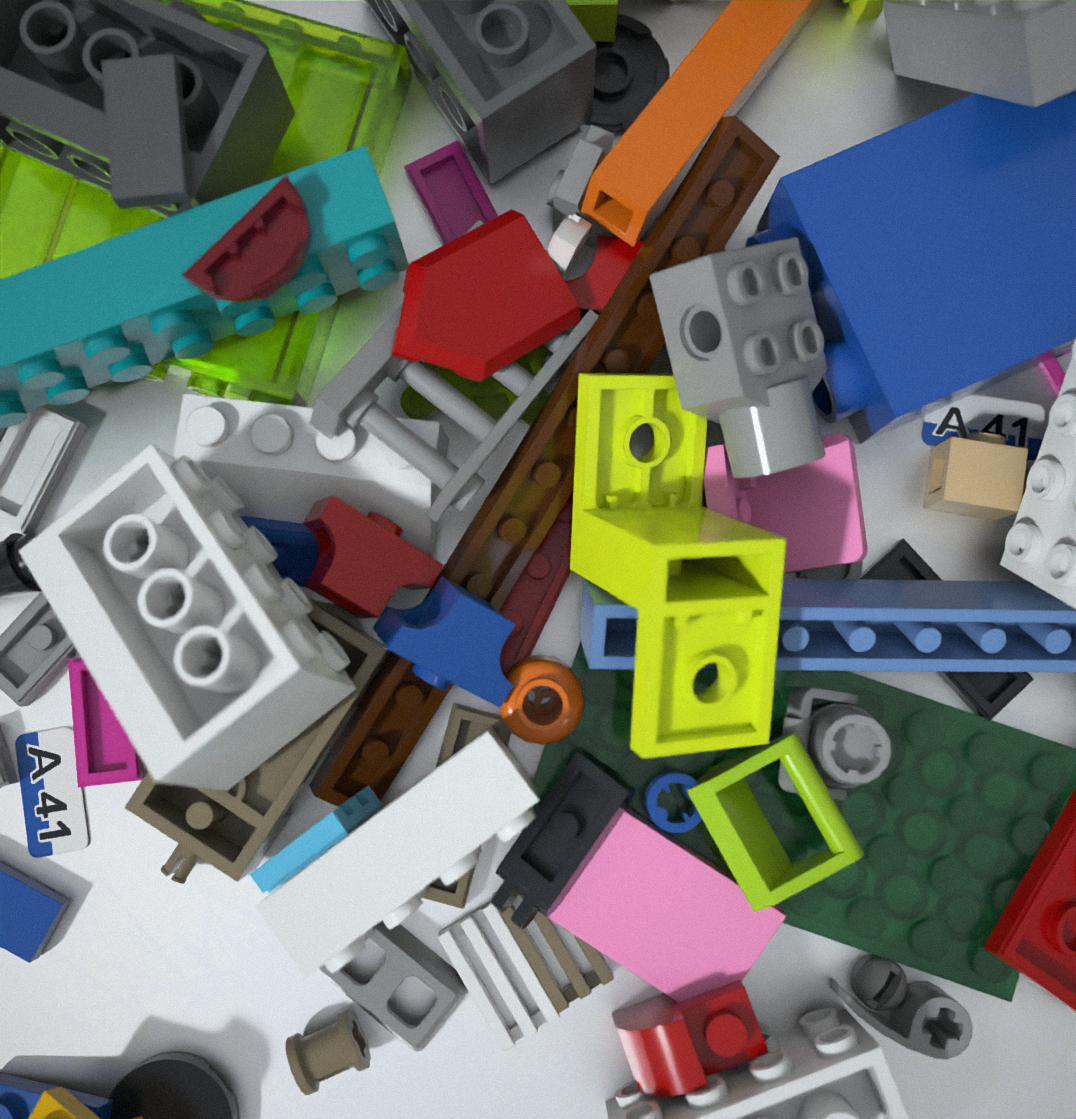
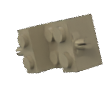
(240, 824)

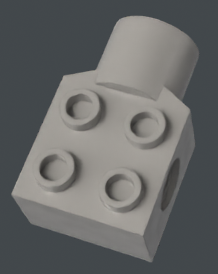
(747, 352)

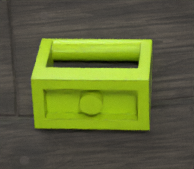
(747, 836)

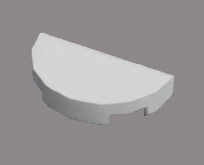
(568, 242)

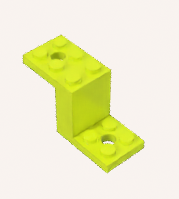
(696, 576)

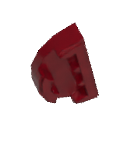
(258, 250)

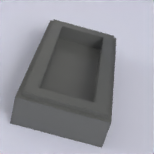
(146, 131)

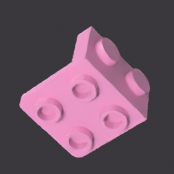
(808, 505)

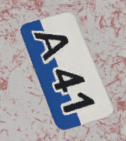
(1015, 420)
(51, 793)

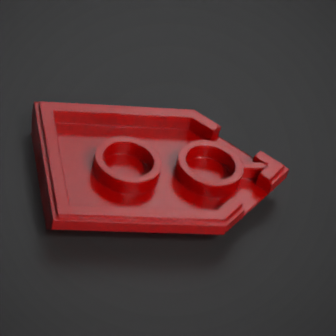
(483, 300)

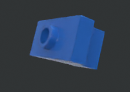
(451, 640)

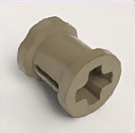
(327, 1052)

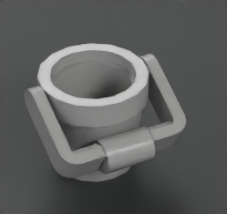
(839, 739)

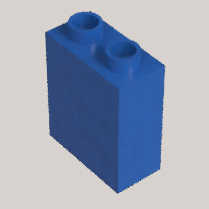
(936, 256)

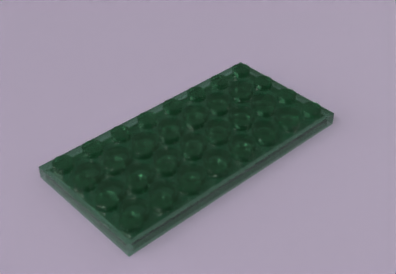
(938, 829)

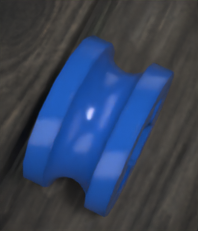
(659, 814)

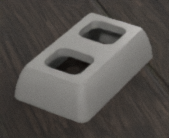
(404, 958)

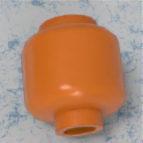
(546, 721)

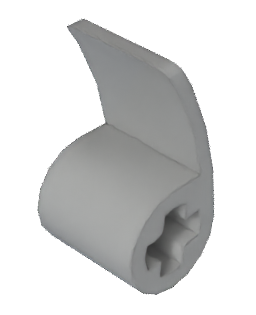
(905, 1026)

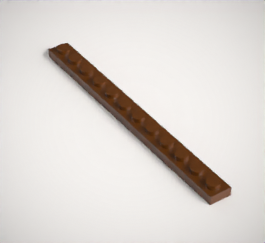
(542, 467)

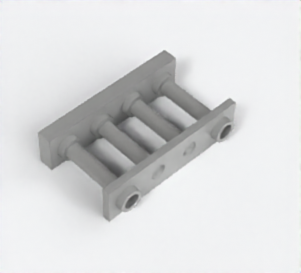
(353, 401)

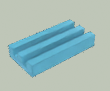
(316, 840)

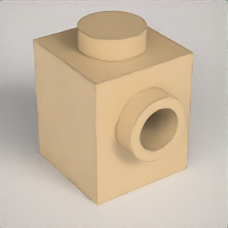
(976, 476)

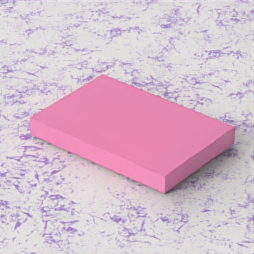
(665, 912)

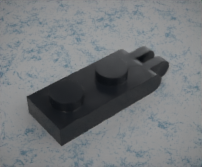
(561, 838)

